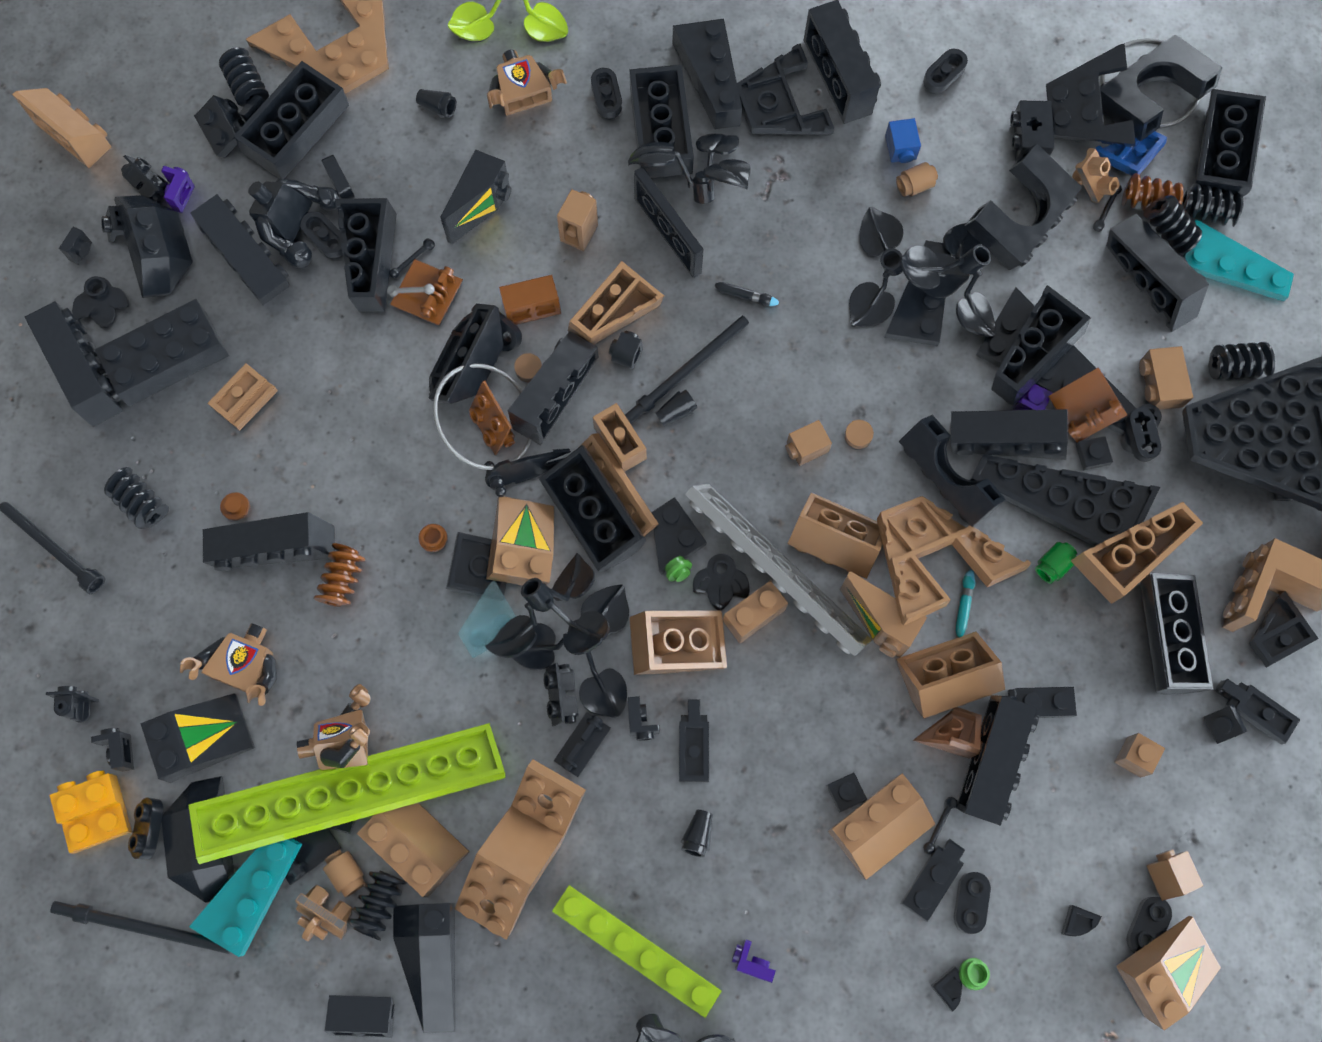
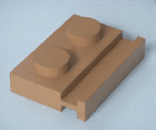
(242, 396)

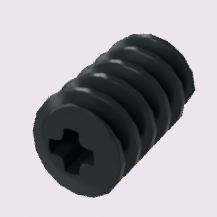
(242, 75)
(1213, 203)
(1173, 224)
(1241, 360)
(134, 498)
(376, 903)

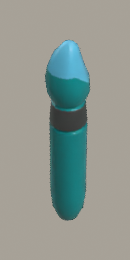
(965, 603)

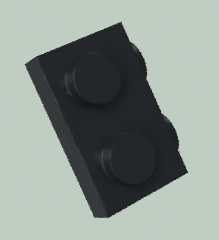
(219, 123)

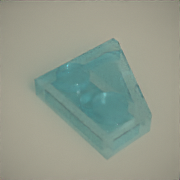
(485, 620)

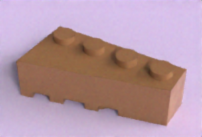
(1130, 556)

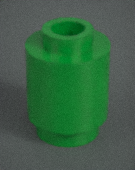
(1056, 562)

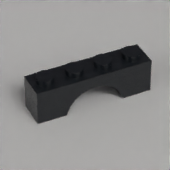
(928, 447)

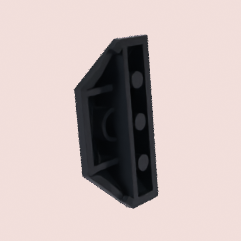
(154, 244)
(472, 341)
(181, 863)

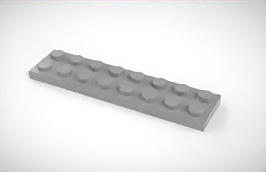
(785, 574)

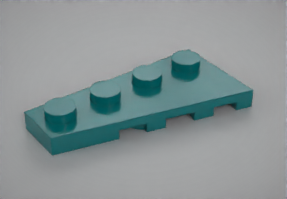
(1238, 266)
(244, 900)

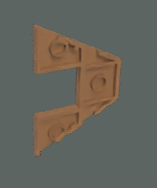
(346, 60)
(921, 529)

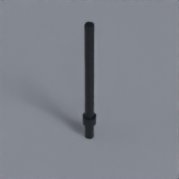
(646, 402)
(84, 913)

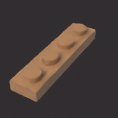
(620, 483)

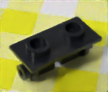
(139, 172)
(559, 681)
(72, 703)
(582, 744)

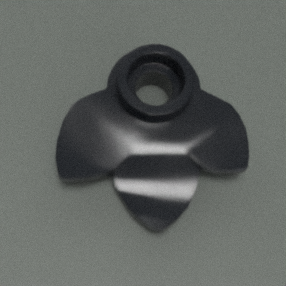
(99, 305)
(722, 586)

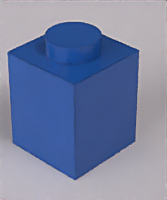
(903, 140)

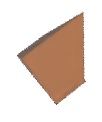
(955, 733)

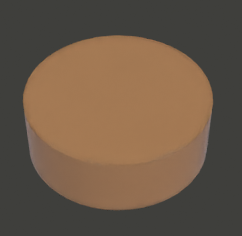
(527, 366)
(859, 434)

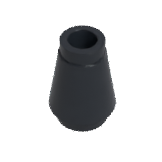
(437, 102)
(676, 408)
(698, 834)

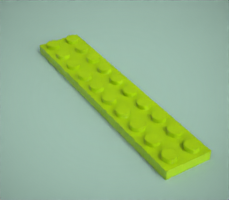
(344, 795)

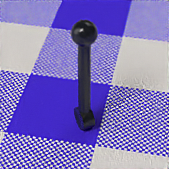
(1099, 224)
(428, 244)
(950, 803)

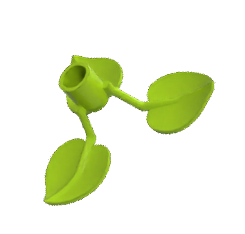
(474, 23)

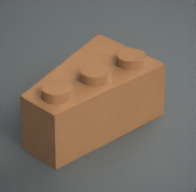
(615, 305)

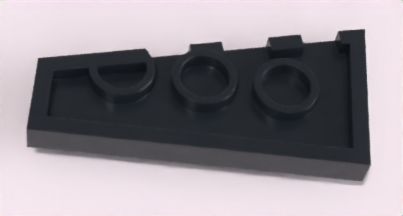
(917, 314)

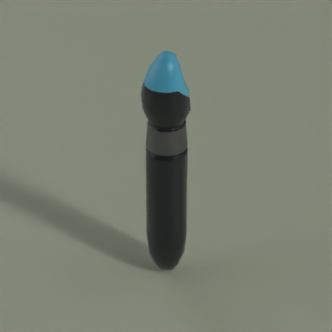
(764, 298)

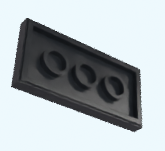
(668, 222)

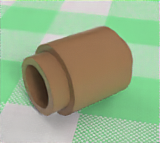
(917, 179)
(344, 873)

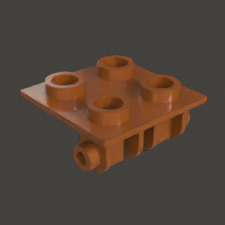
(432, 306)
(1089, 404)
(491, 420)

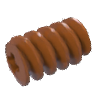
(1147, 192)
(339, 575)

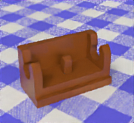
(530, 300)

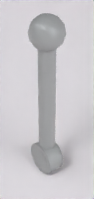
(393, 290)

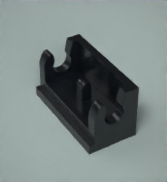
(360, 1016)

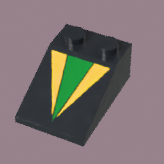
(476, 195)
(196, 737)

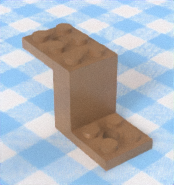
(1277, 569)
(519, 849)

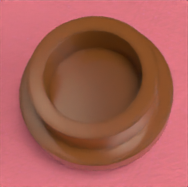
(234, 506)
(433, 538)

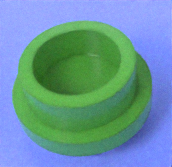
(678, 569)
(974, 974)

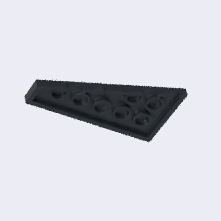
(1063, 372)
(1069, 499)

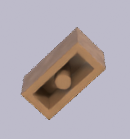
(577, 219)
(1166, 377)
(620, 437)
(755, 612)

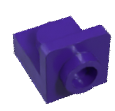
(179, 187)
(1034, 399)
(757, 967)

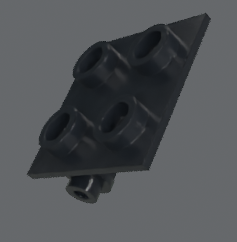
(314, 851)

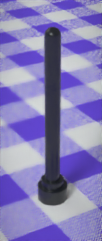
(89, 579)

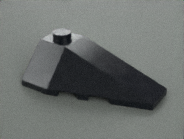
(427, 953)

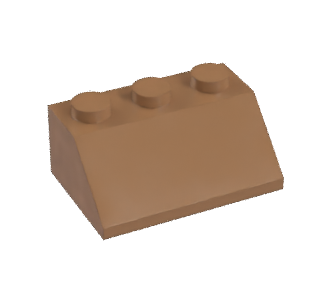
(64, 124)
(837, 535)
(951, 674)
(883, 826)
(414, 846)

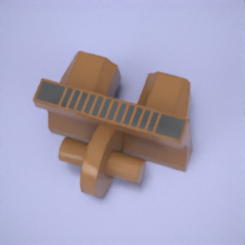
(1094, 176)
(312, 908)

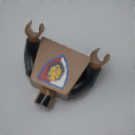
(522, 83)
(237, 663)
(340, 739)

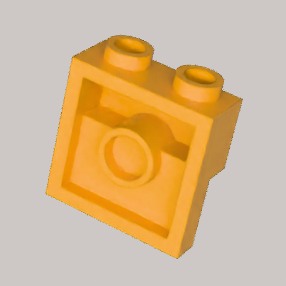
(90, 811)

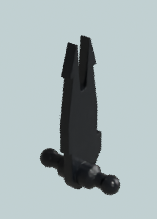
(520, 470)

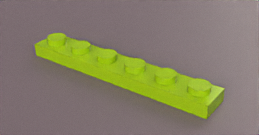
(637, 951)

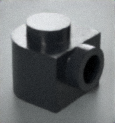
(626, 349)

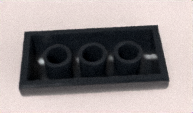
(1230, 141)
(592, 510)
(1176, 634)

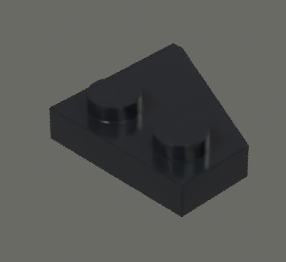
(675, 534)
(1281, 632)

